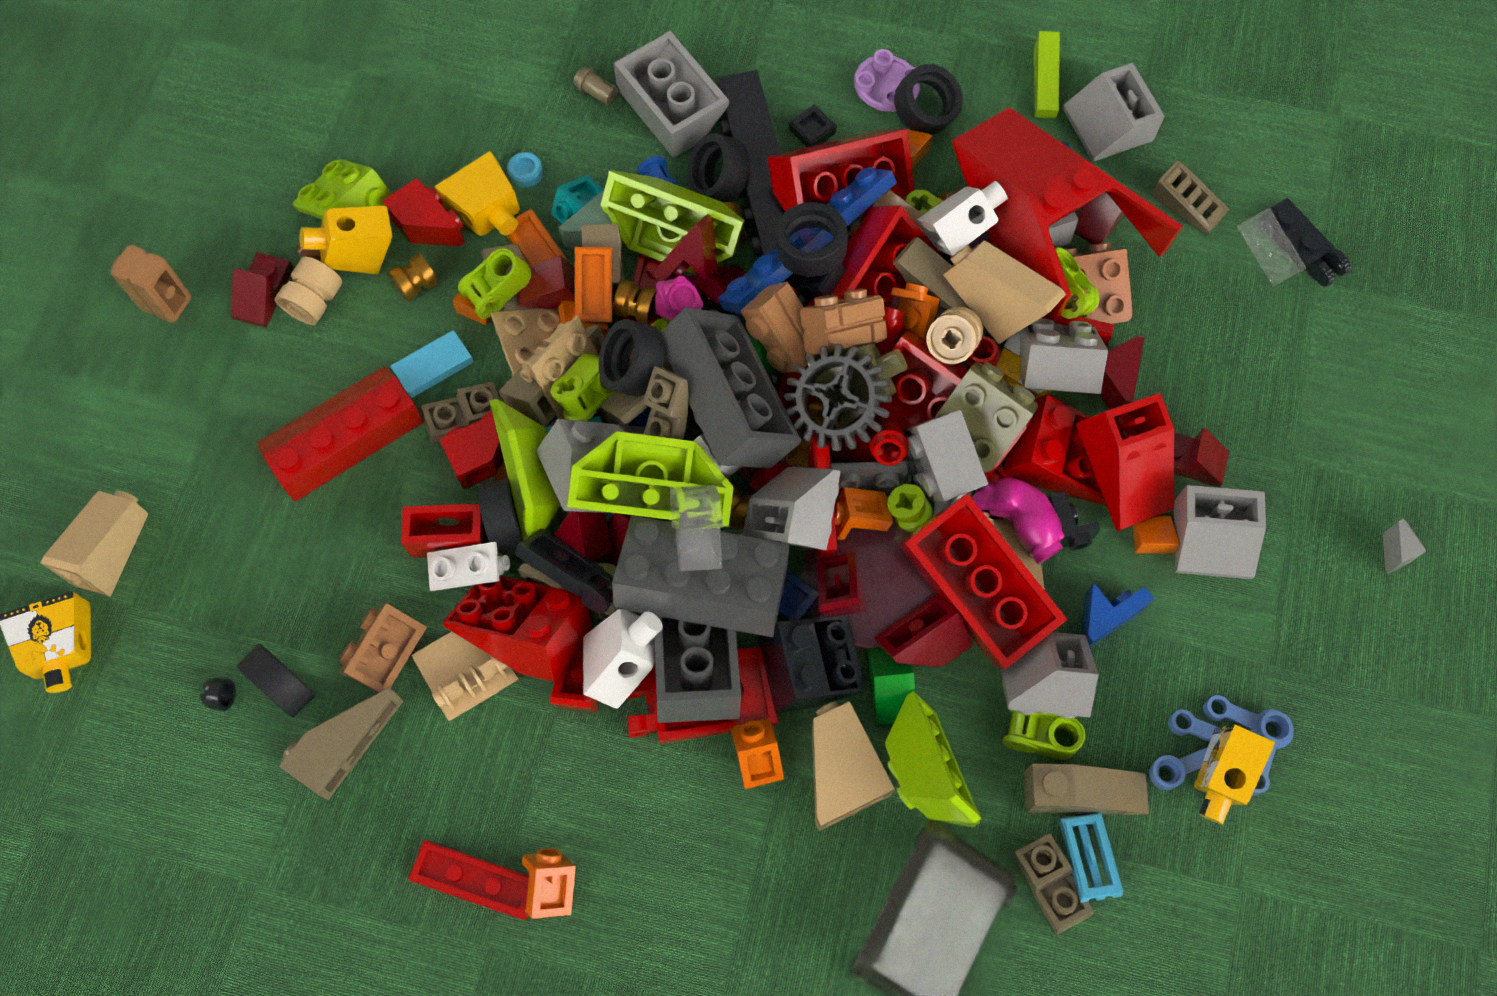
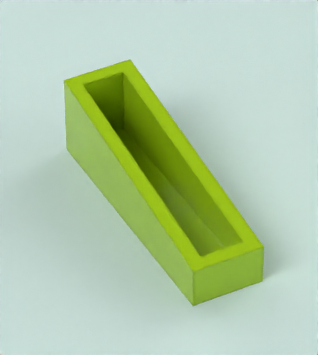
(1046, 74)

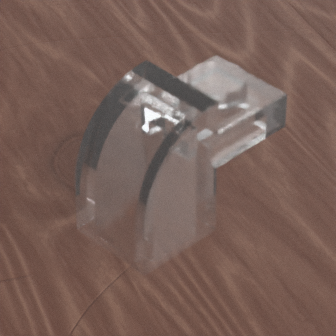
(697, 522)

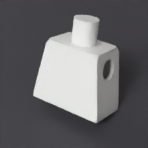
(949, 223)
(618, 655)

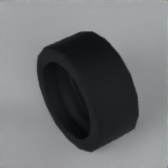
(946, 87)
(734, 170)
(808, 216)
(616, 353)
(500, 515)
(275, 680)

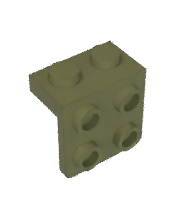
(991, 411)

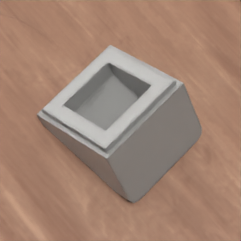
(1400, 546)

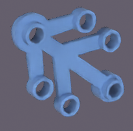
(1255, 722)

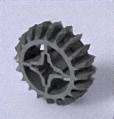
(842, 380)

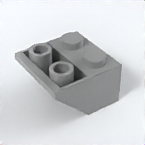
(1114, 113)
(1062, 357)
(944, 457)
(795, 507)
(1219, 531)
(1053, 678)

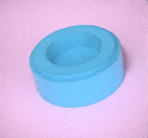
(525, 170)

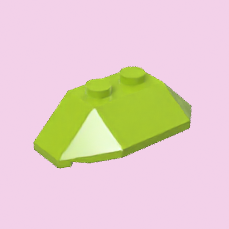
(659, 214)
(636, 472)
(530, 486)
(927, 766)

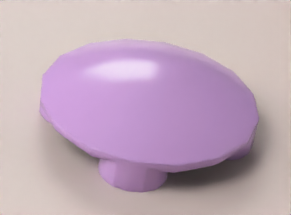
(878, 79)

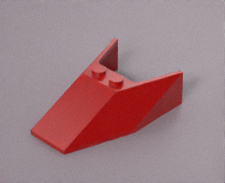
(1042, 187)

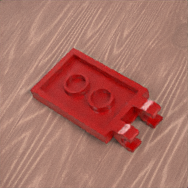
(754, 706)

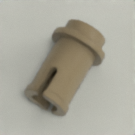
(589, 82)

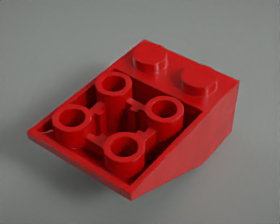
(1053, 453)
(1132, 459)
(523, 625)

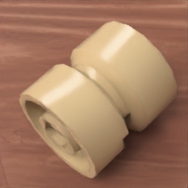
(310, 287)
(954, 335)

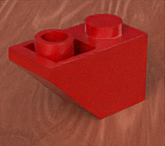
(421, 217)
(474, 451)

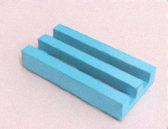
(1098, 891)

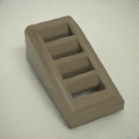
(1197, 190)
(622, 408)

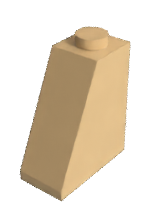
(1001, 289)
(97, 542)
(844, 766)

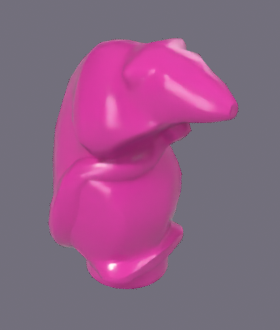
(677, 294)
(1029, 511)

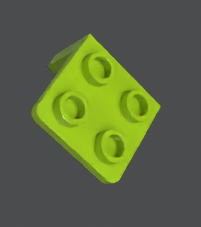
(342, 186)

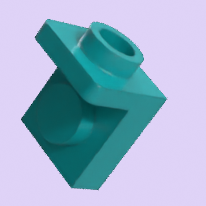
(573, 196)

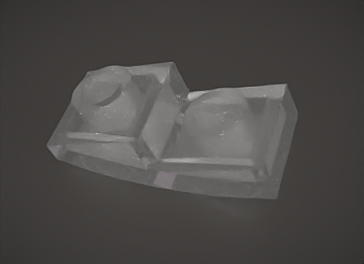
(1271, 247)

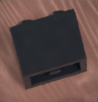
(811, 663)

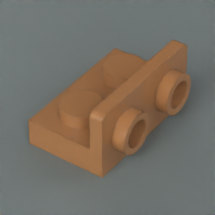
(382, 647)

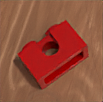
(424, 534)

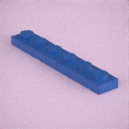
(768, 269)

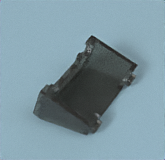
(933, 918)

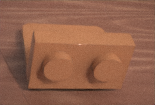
(1110, 275)

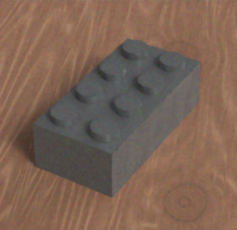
(729, 389)
(736, 598)
(696, 672)

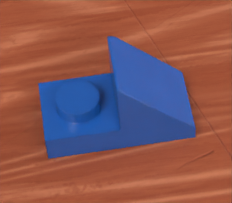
(1103, 617)

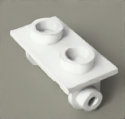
(466, 566)

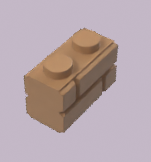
(150, 283)
(845, 321)
(777, 324)

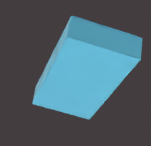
(432, 364)

